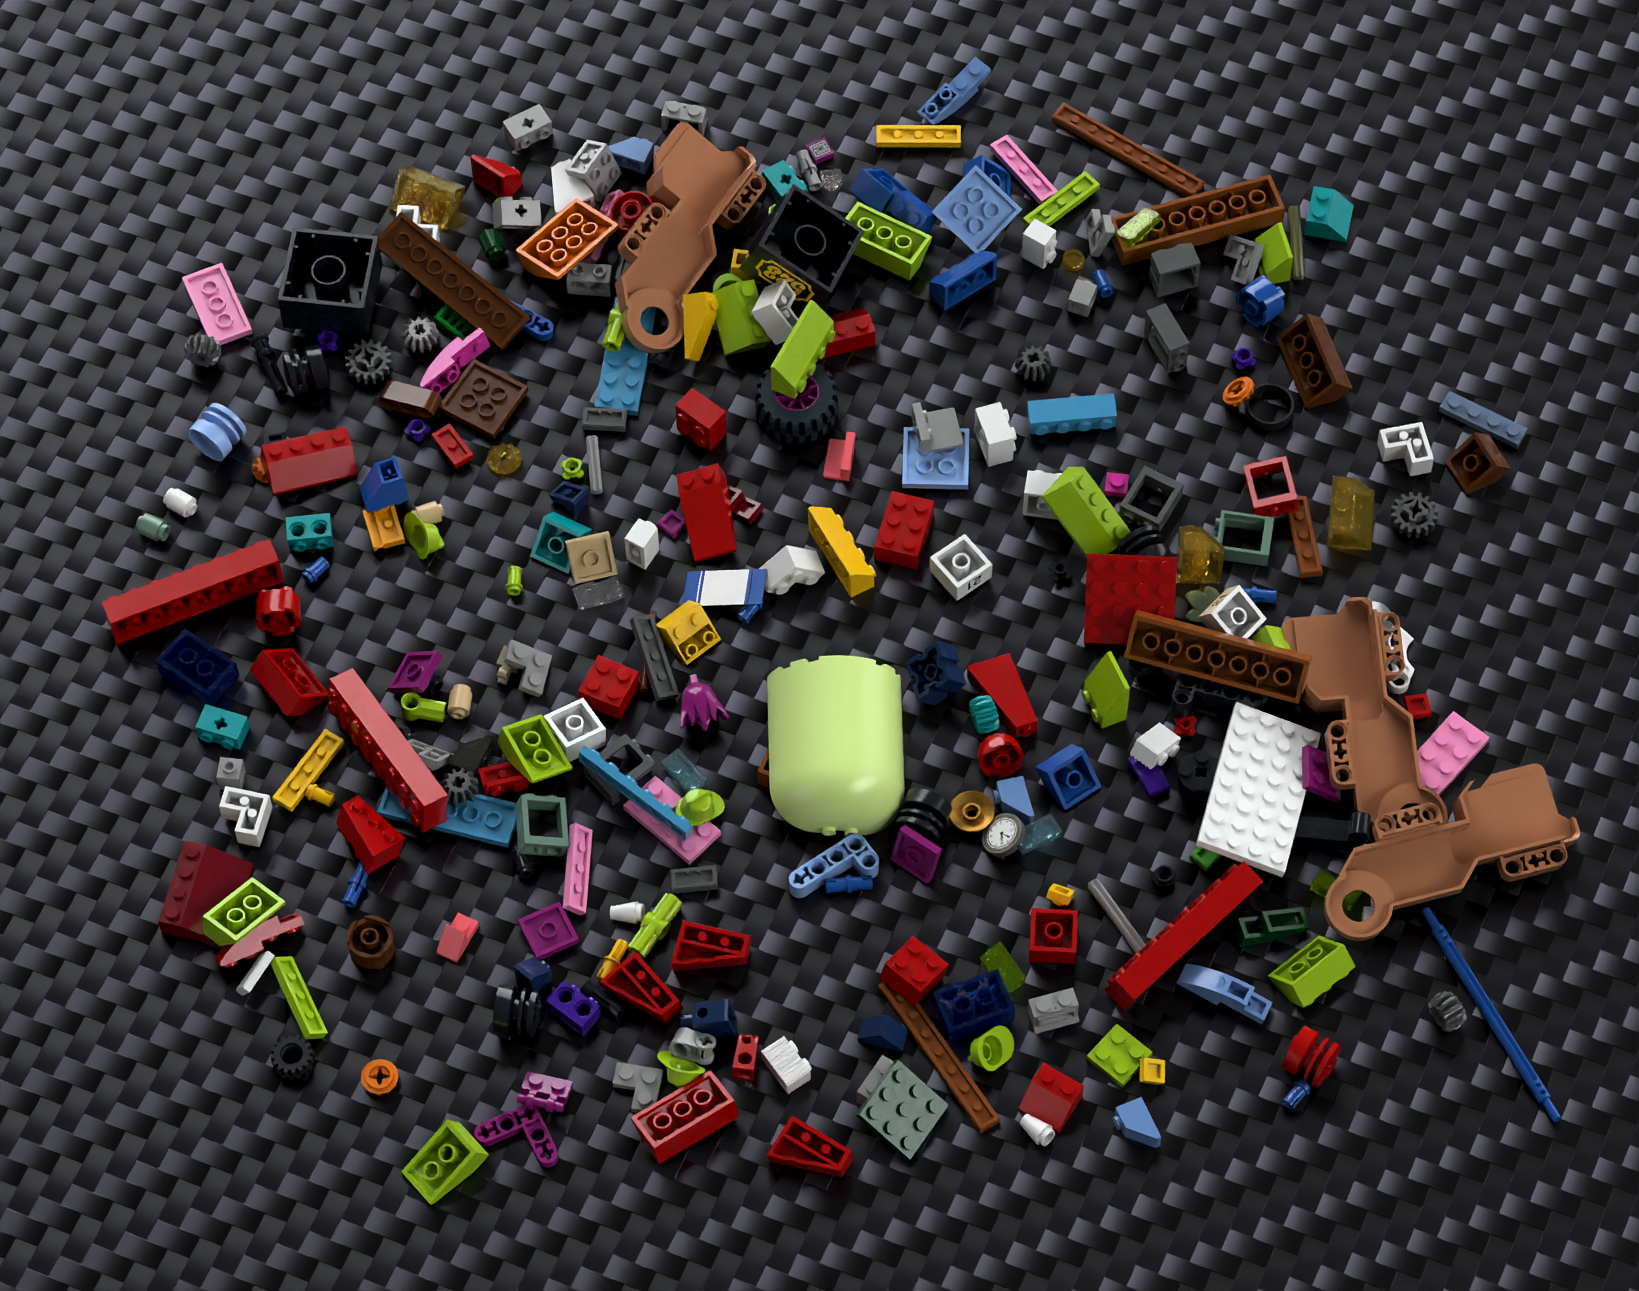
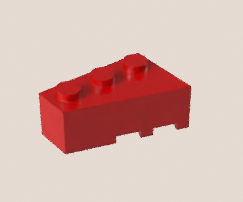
(369, 834)
(709, 947)
(642, 988)
(809, 1150)

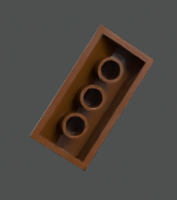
(1313, 361)

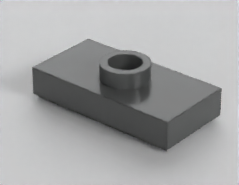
(604, 419)
(694, 879)

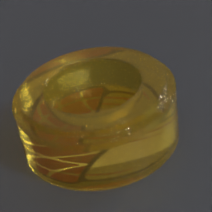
(1073, 260)

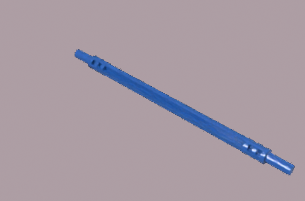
(1491, 1014)

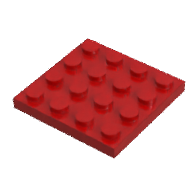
(1120, 587)

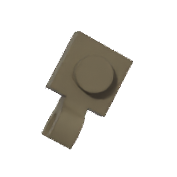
(504, 668)

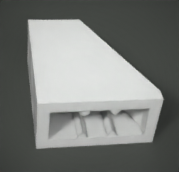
(568, 188)

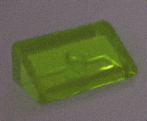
(1138, 226)
(1324, 881)
(1000, 959)

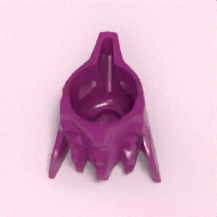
(700, 705)

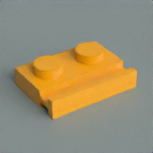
(384, 528)

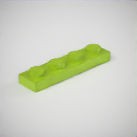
(1064, 200)
(298, 997)

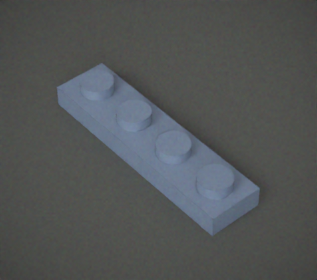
(1483, 419)

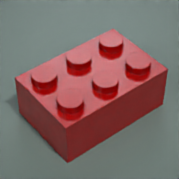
(904, 530)

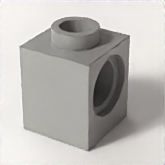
(1082, 297)
(230, 773)

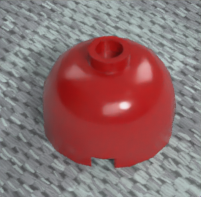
(1000, 755)

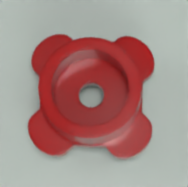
(1187, 731)

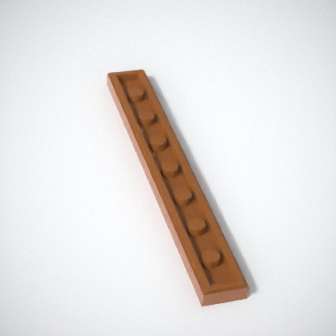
(1127, 150)
(943, 1060)

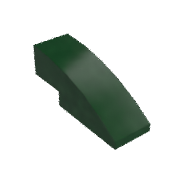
(1269, 926)

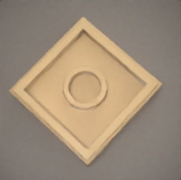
(591, 557)

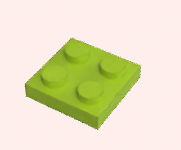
(1118, 1055)

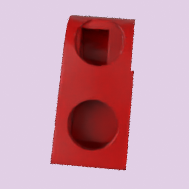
(745, 1057)

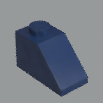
(533, 974)

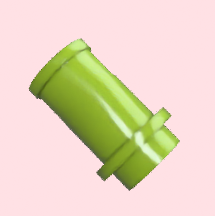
(513, 584)

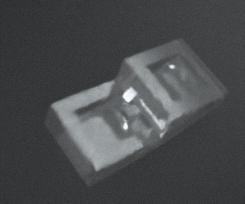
(597, 594)

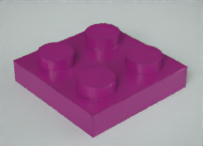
(415, 672)
(1316, 774)
(916, 854)
(548, 931)

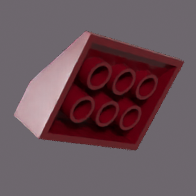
(198, 884)

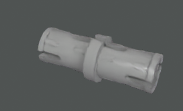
(808, 170)

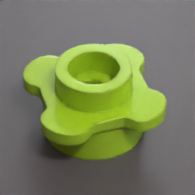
(572, 463)

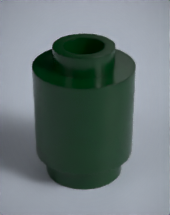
(491, 244)

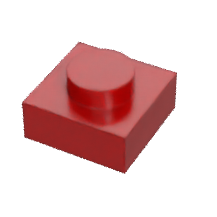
(1418, 706)

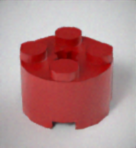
(278, 611)

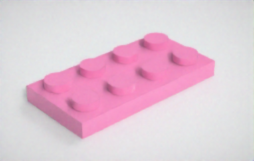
(217, 304)
(1449, 752)
(688, 850)

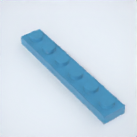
(628, 787)

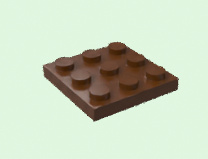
(483, 398)

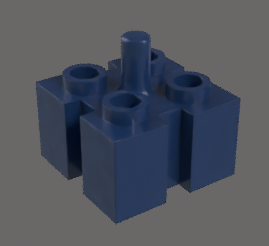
(935, 673)

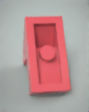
(456, 937)

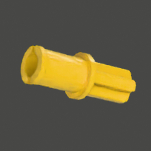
(613, 959)

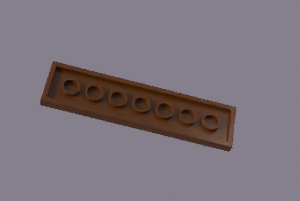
(452, 281)

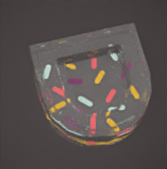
(831, 179)

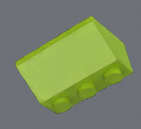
(735, 319)
(240, 913)
(1312, 970)

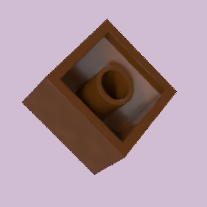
(1477, 463)

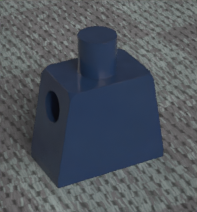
(712, 1018)

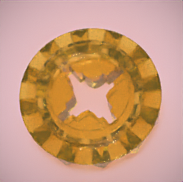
(508, 465)

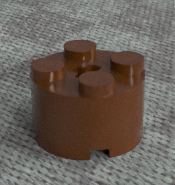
(370, 942)

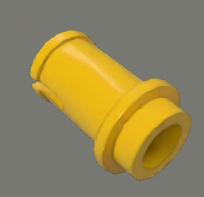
(320, 795)

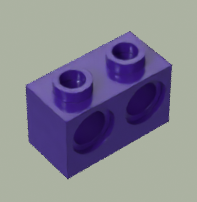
(570, 1011)

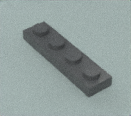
(654, 657)

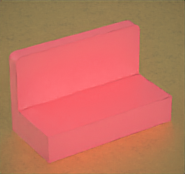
(840, 458)

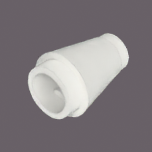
(628, 912)
(1037, 1130)

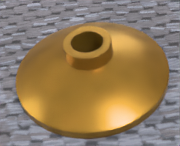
(968, 803)

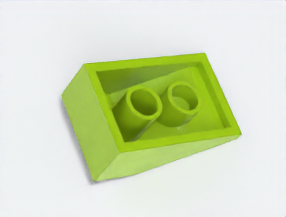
(1107, 692)
(533, 749)
(444, 1161)

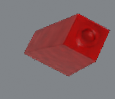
(1001, 681)

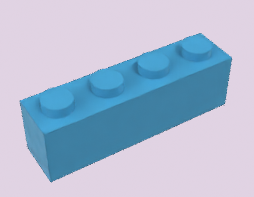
(1071, 414)

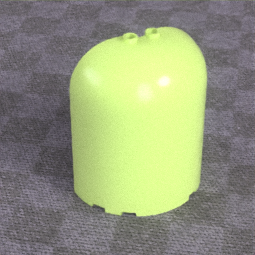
(836, 744)

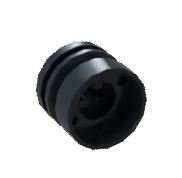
(305, 369)
(1145, 542)
(924, 813)
(516, 1010)

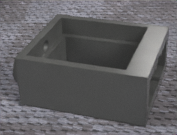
(1166, 338)
(1158, 483)

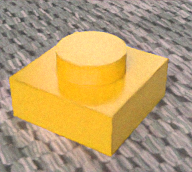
(1060, 895)
(1152, 1071)

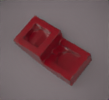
(743, 507)

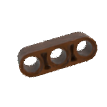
(410, 399)

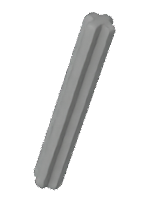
(1116, 915)

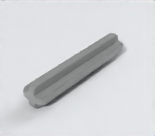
(594, 464)

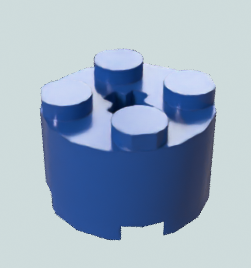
(1260, 301)

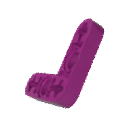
(527, 1126)

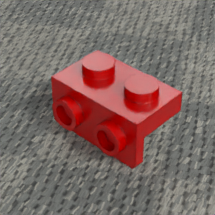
(501, 779)

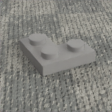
(1099, 231)
(1247, 255)
(532, 662)
(431, 756)
(642, 1079)

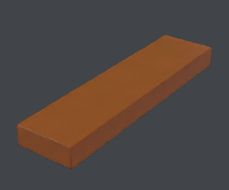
(1304, 540)

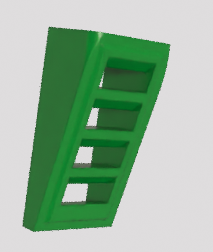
(445, 325)

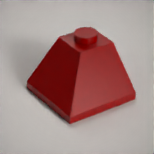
(495, 176)

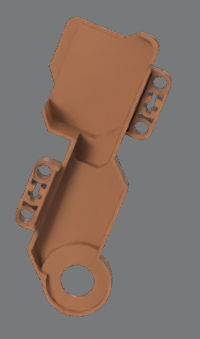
(689, 193)
(1377, 733)
(1415, 863)

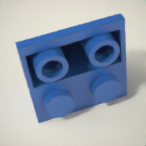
(911, 211)
(383, 486)

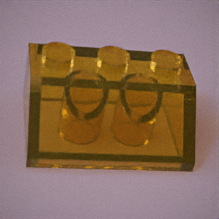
(435, 196)
(1350, 514)
(1198, 556)

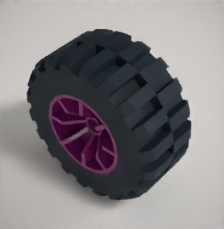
(800, 417)

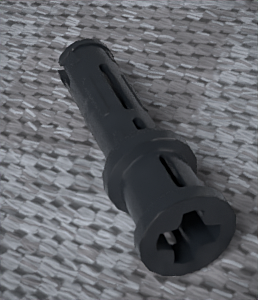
(266, 356)

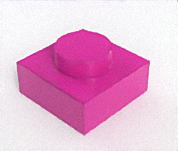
(1116, 484)

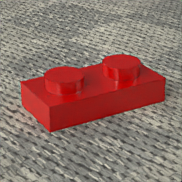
(452, 446)

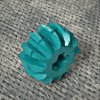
(984, 714)

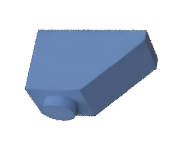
(633, 154)
(1014, 798)
(1137, 1123)

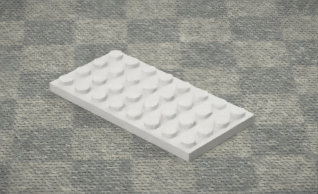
(1257, 790)

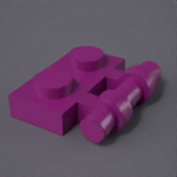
(544, 1092)

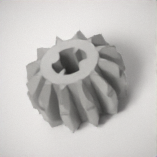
(420, 334)

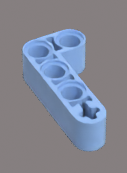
(802, 886)

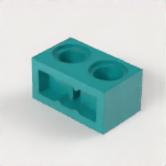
(309, 527)

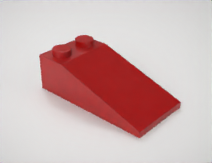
(707, 511)

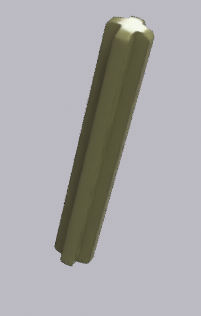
(1296, 242)

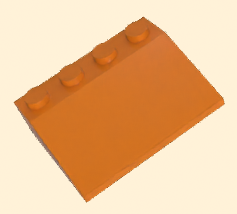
(565, 240)

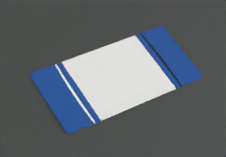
(725, 587)

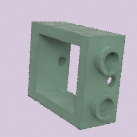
(1248, 522)
(539, 844)

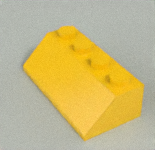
(840, 550)

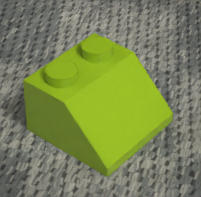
(1276, 256)

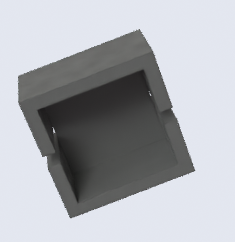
(1174, 269)

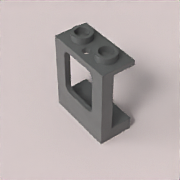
(646, 766)

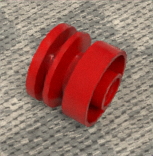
(627, 210)
(1307, 1054)

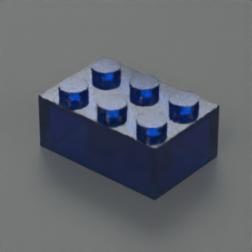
(197, 668)
(973, 1006)

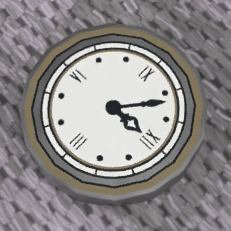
(1003, 835)

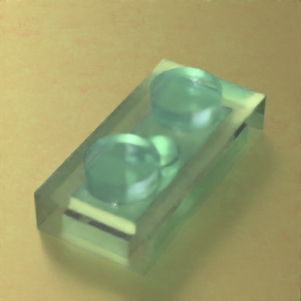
(684, 771)
(1039, 833)

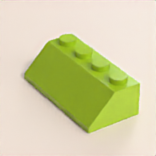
(889, 241)
(801, 351)
(1085, 512)

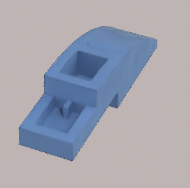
(956, 93)
(1226, 989)

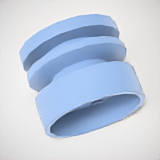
(217, 432)

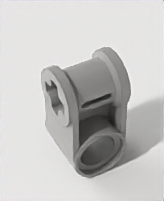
(692, 1044)

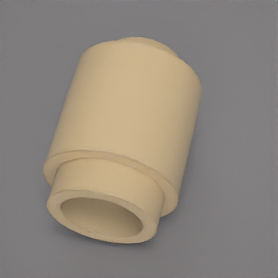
(429, 512)
(459, 701)

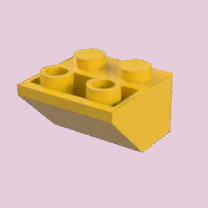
(688, 631)

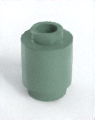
(152, 527)

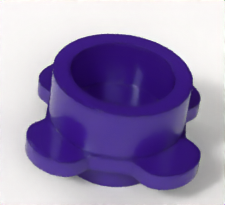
(327, 336)
(1243, 353)
(413, 426)

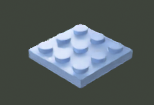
(976, 210)
(935, 469)

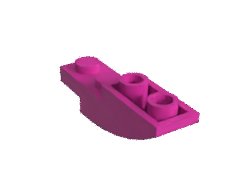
(449, 362)

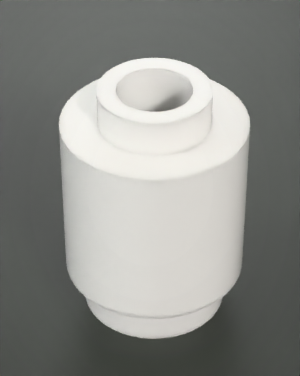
(180, 502)

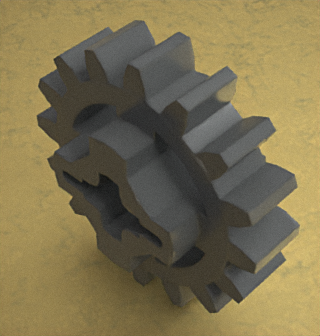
(359, 367)
(1404, 510)

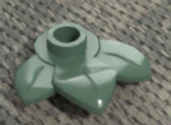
(1200, 602)

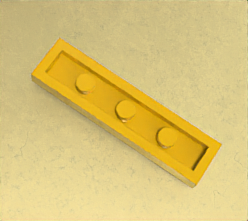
(918, 136)
(308, 770)

